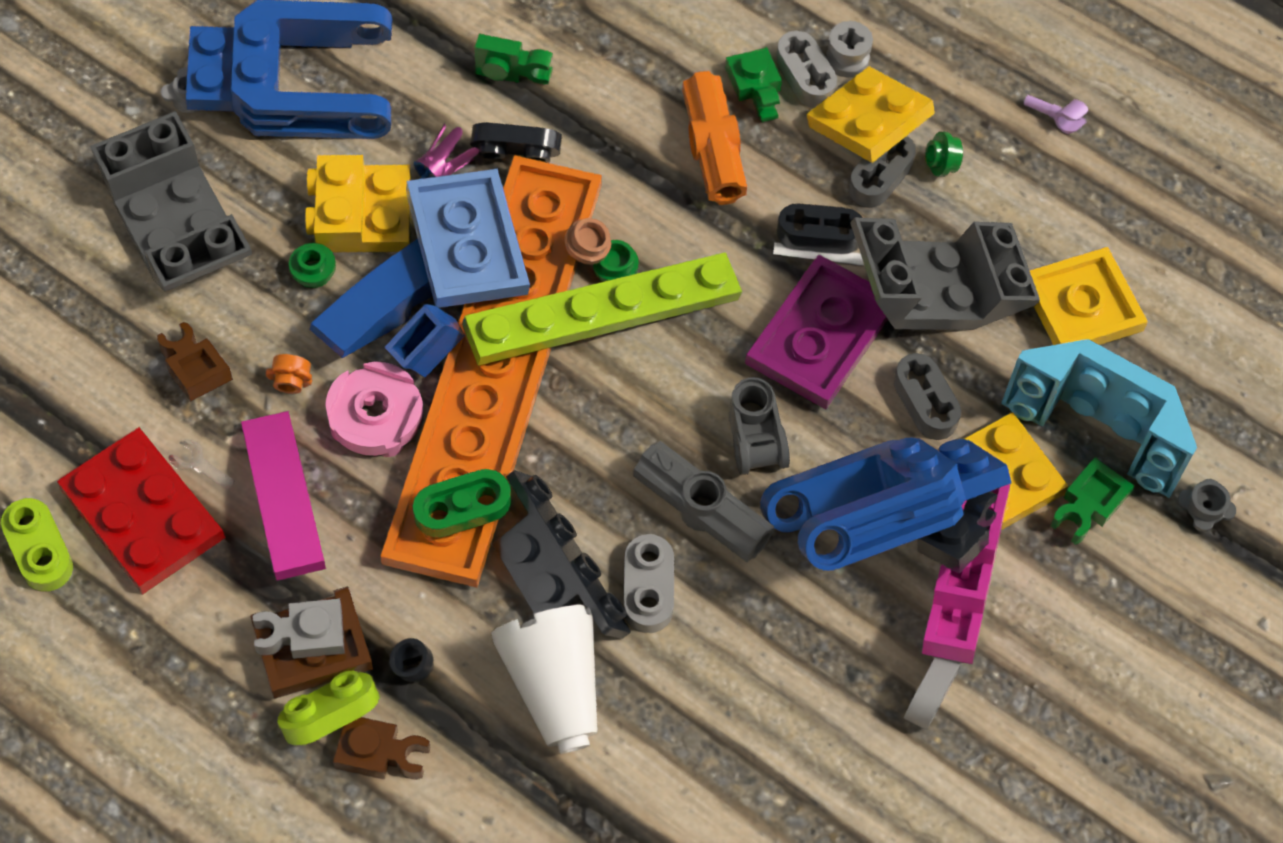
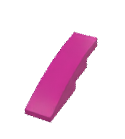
(283, 496)
(962, 597)

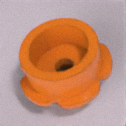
(289, 373)

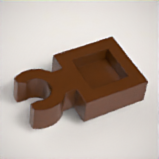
(194, 365)
(372, 747)

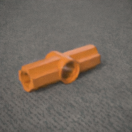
(714, 138)

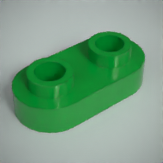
(460, 502)

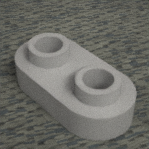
(649, 580)

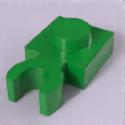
(506, 60)
(1093, 496)

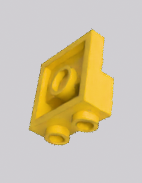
(358, 205)

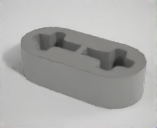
(798, 72)
(932, 692)

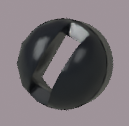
(412, 652)

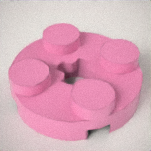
(378, 434)

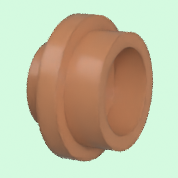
(588, 241)

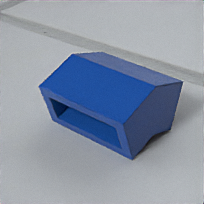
(425, 340)

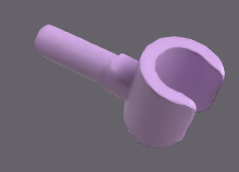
(1067, 119)

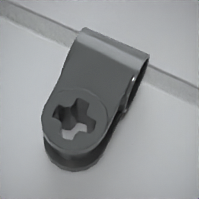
(758, 435)

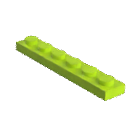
(601, 308)

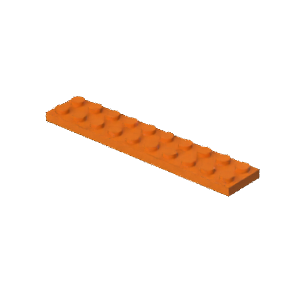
(486, 408)

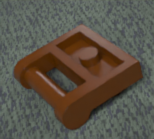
(293, 675)

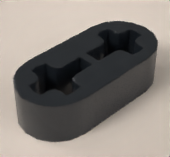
(819, 228)

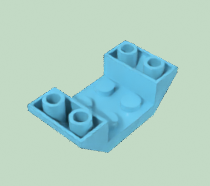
(1116, 394)

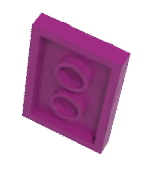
(819, 332)

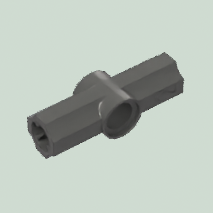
(725, 519)

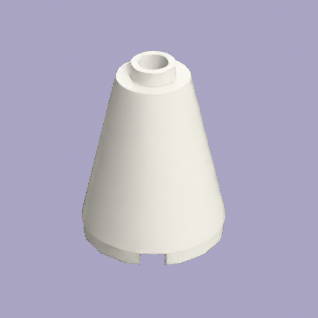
(554, 672)

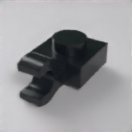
(966, 539)

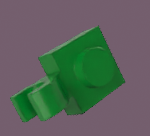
(756, 77)

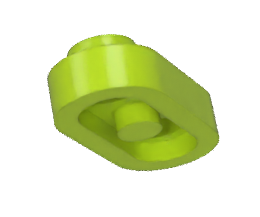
(35, 541)
(328, 708)

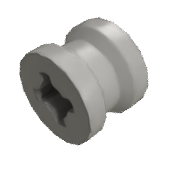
(842, 58)

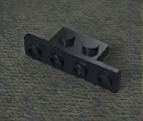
(549, 563)

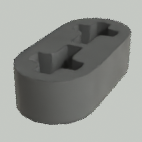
(889, 175)
(935, 391)

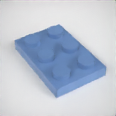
(467, 238)

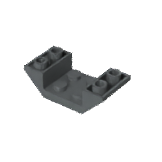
(168, 202)
(945, 282)

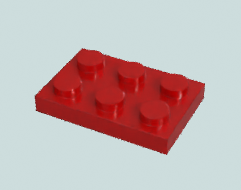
(141, 510)

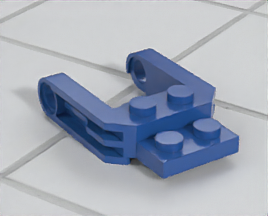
(241, 69)
(883, 496)

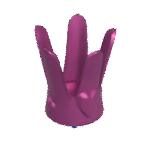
(433, 162)

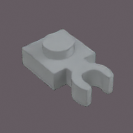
(310, 629)

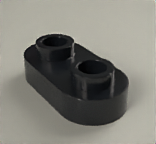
(499, 139)

